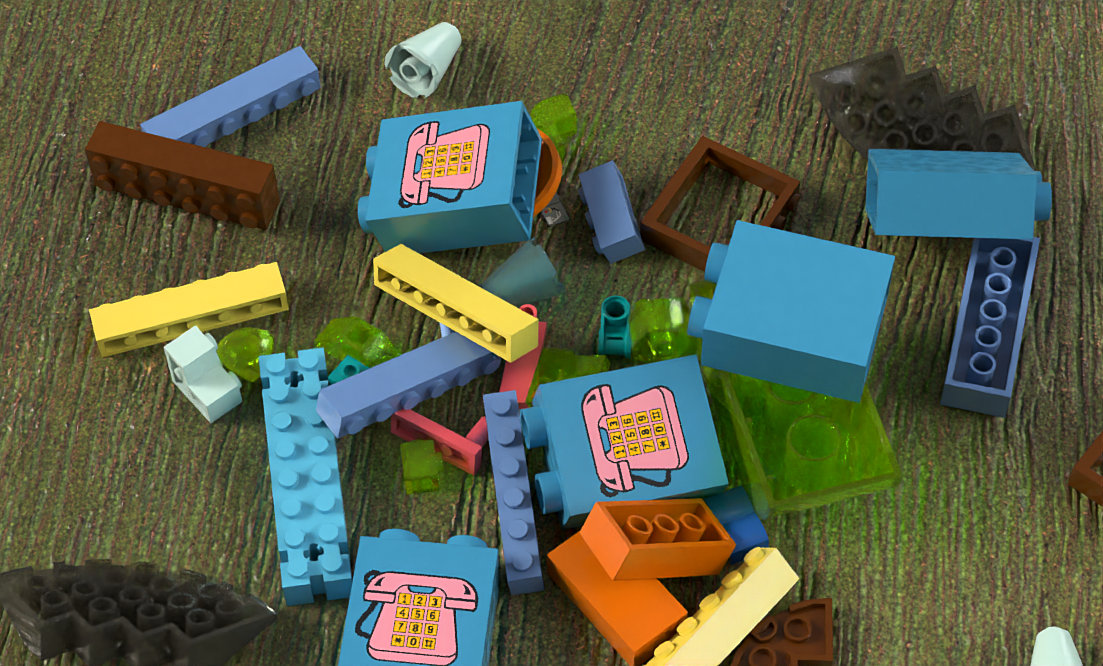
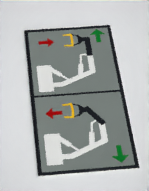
(555, 212)

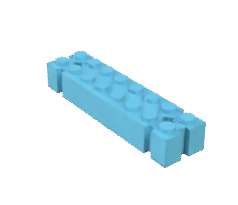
(304, 479)

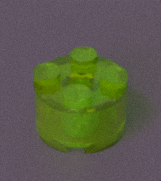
(660, 330)

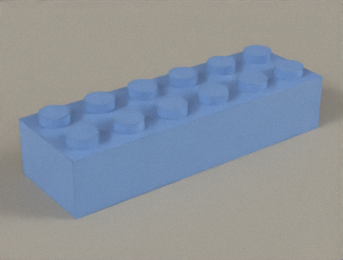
(990, 325)

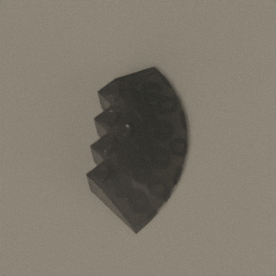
(886, 109)
(130, 614)

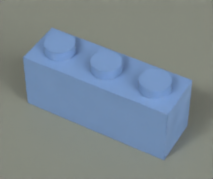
(610, 212)

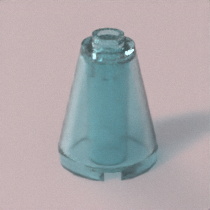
(525, 277)

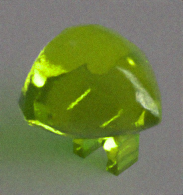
(242, 349)

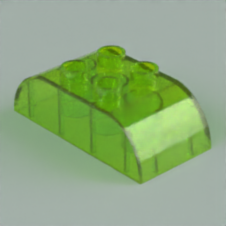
(798, 444)

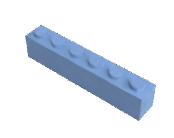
(238, 100)
(403, 383)
(513, 493)

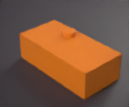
(657, 538)
(628, 613)

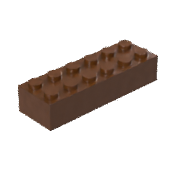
(183, 175)

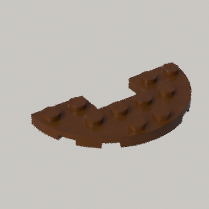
(791, 637)

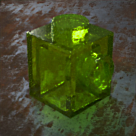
(421, 466)

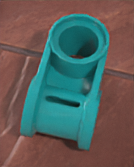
(614, 332)

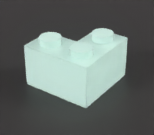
(200, 374)

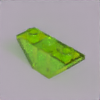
(357, 339)

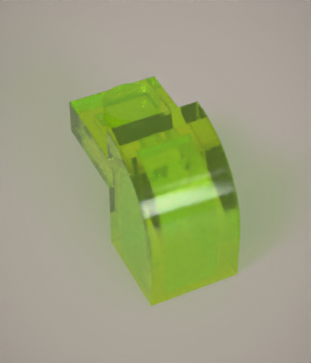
(556, 119)

